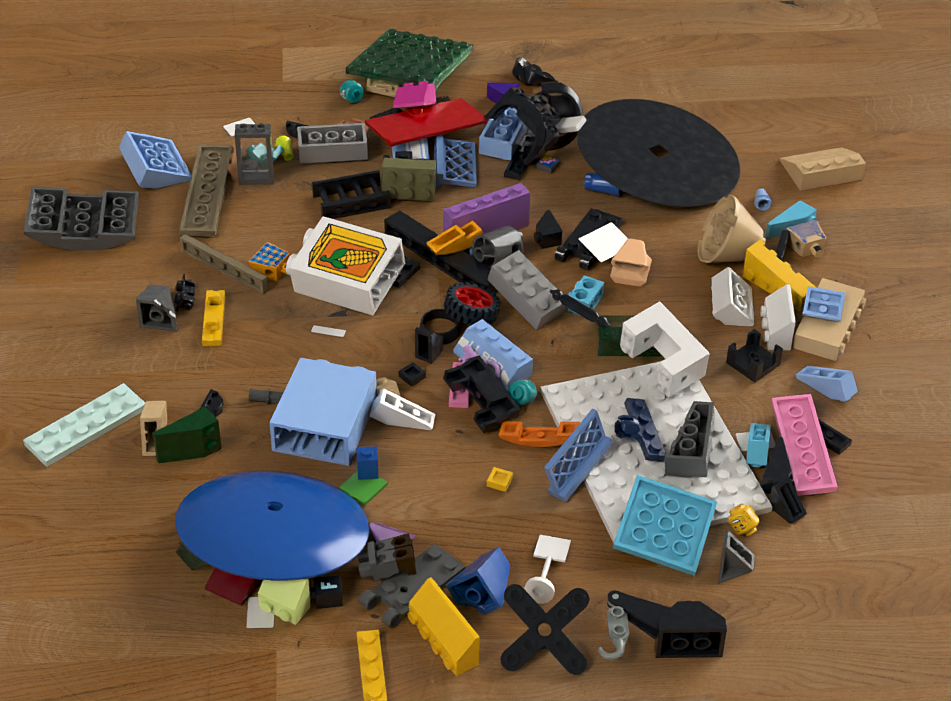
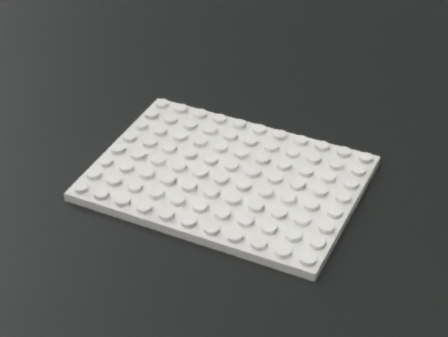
(613, 477)

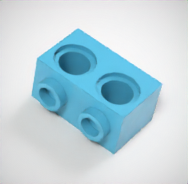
(588, 291)

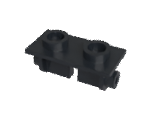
(185, 294)

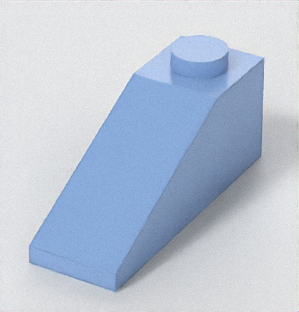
(830, 382)

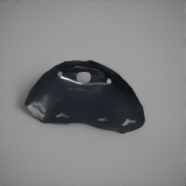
(529, 75)

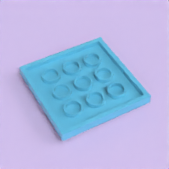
(665, 525)

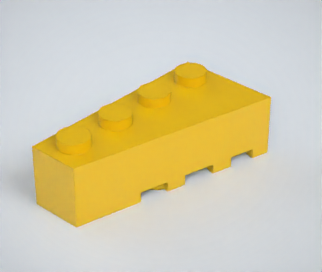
(771, 273)

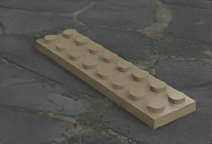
(206, 191)

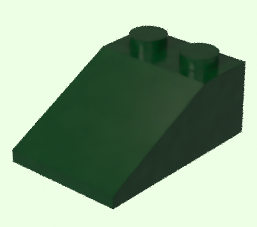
(188, 437)

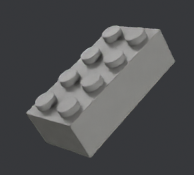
(332, 143)
(526, 289)

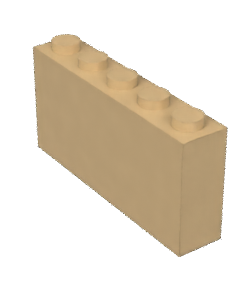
(826, 336)

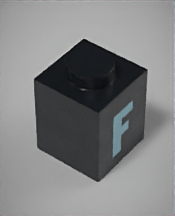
(327, 592)

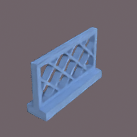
(442, 170)
(587, 455)

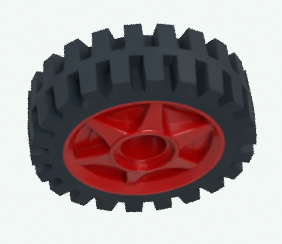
(471, 303)

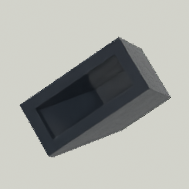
(548, 231)
(427, 345)

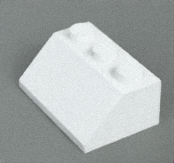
(732, 299)
(778, 319)

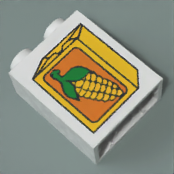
(346, 265)

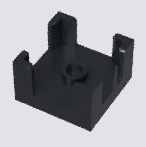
(752, 358)

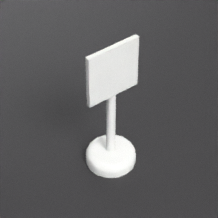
(550, 549)

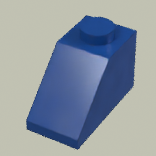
(367, 463)

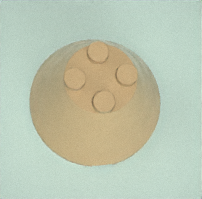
(728, 232)

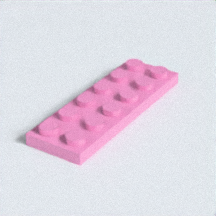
(804, 444)

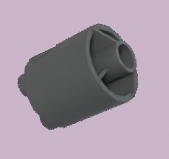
(497, 245)

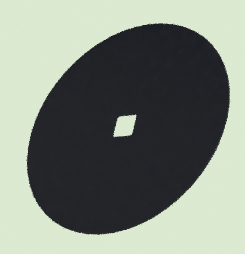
(699, 162)

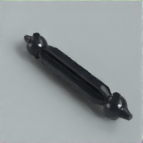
(580, 308)

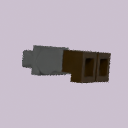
(387, 558)

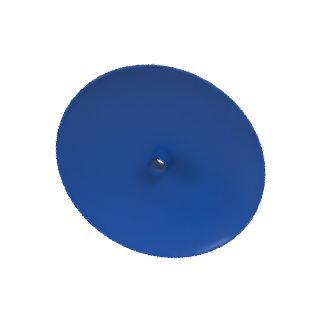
(272, 525)

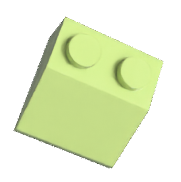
(285, 598)

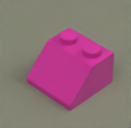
(415, 95)

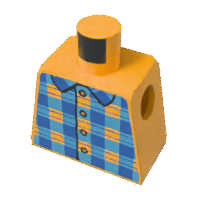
(270, 261)

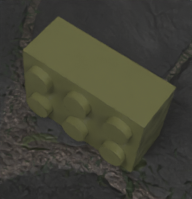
(409, 178)

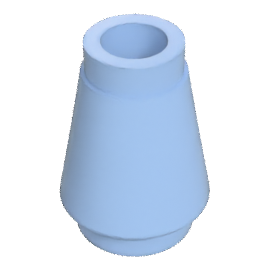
(762, 200)

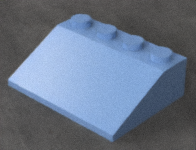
(153, 160)

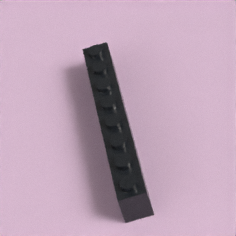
(457, 265)

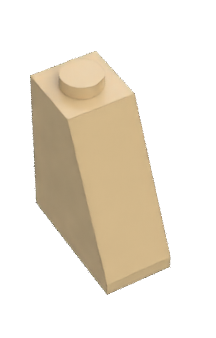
(152, 419)

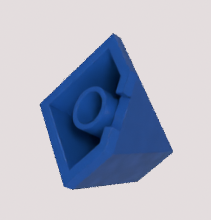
(482, 582)

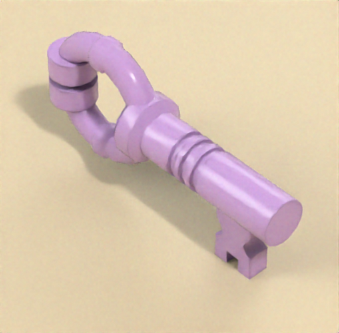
(469, 353)

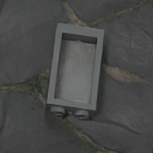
(254, 154)

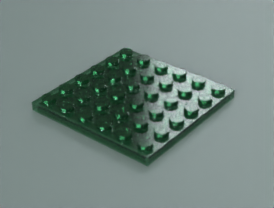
(409, 58)

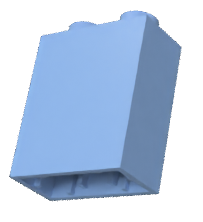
(323, 411)

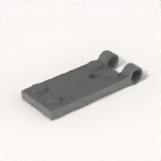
(431, 563)

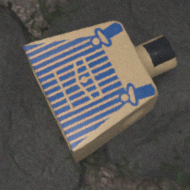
(807, 239)

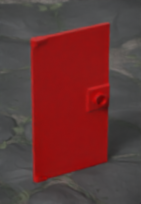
(426, 121)

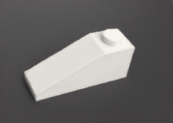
(400, 412)

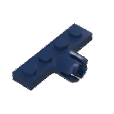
(640, 426)

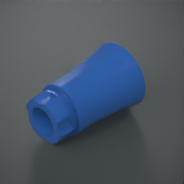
(598, 184)

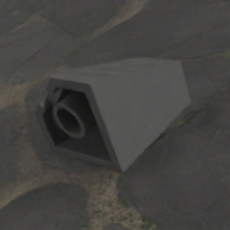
(156, 309)

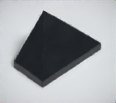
(786, 501)

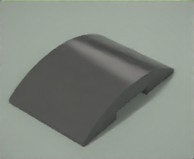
(80, 219)

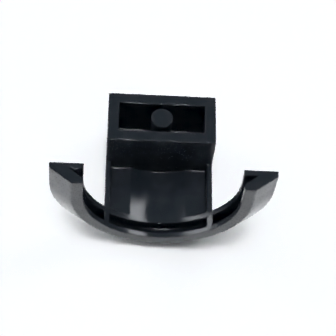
(566, 103)

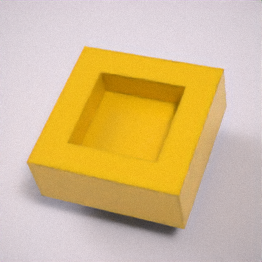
(499, 479)

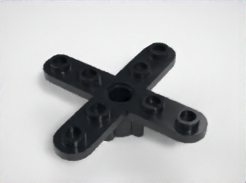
(557, 618)

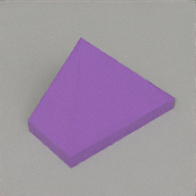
(383, 532)

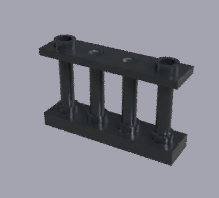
(353, 205)

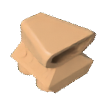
(631, 264)

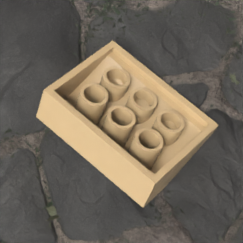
(824, 168)

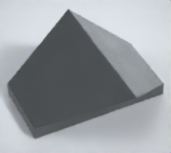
(735, 559)

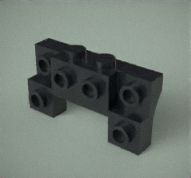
(486, 390)

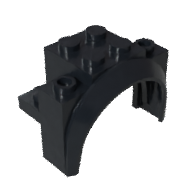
(536, 115)

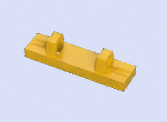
(213, 318)

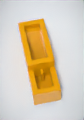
(455, 239)

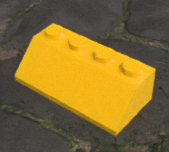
(444, 628)

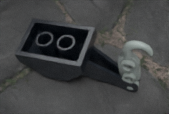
(679, 631)

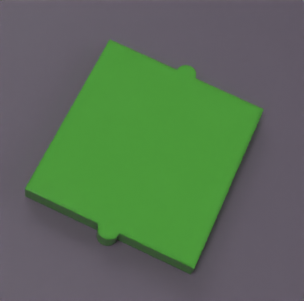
(364, 489)

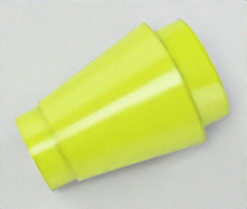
(286, 144)

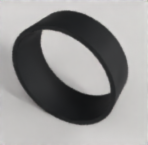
(449, 336)

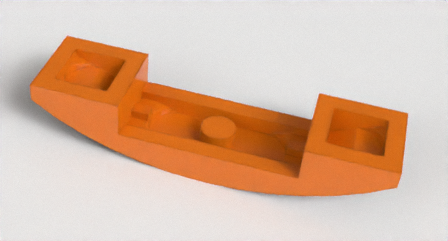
(536, 436)

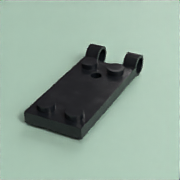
(573, 246)

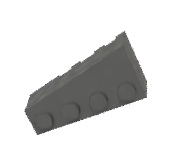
(692, 447)

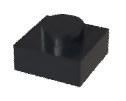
(412, 374)

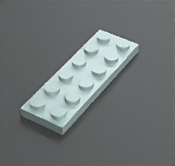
(84, 425)

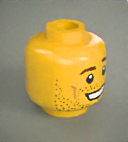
(743, 519)

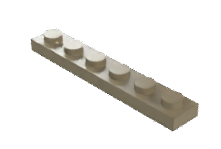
(224, 264)

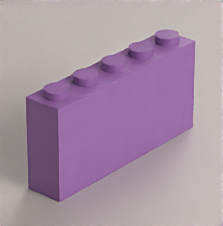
(492, 211)

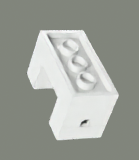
(683, 354)

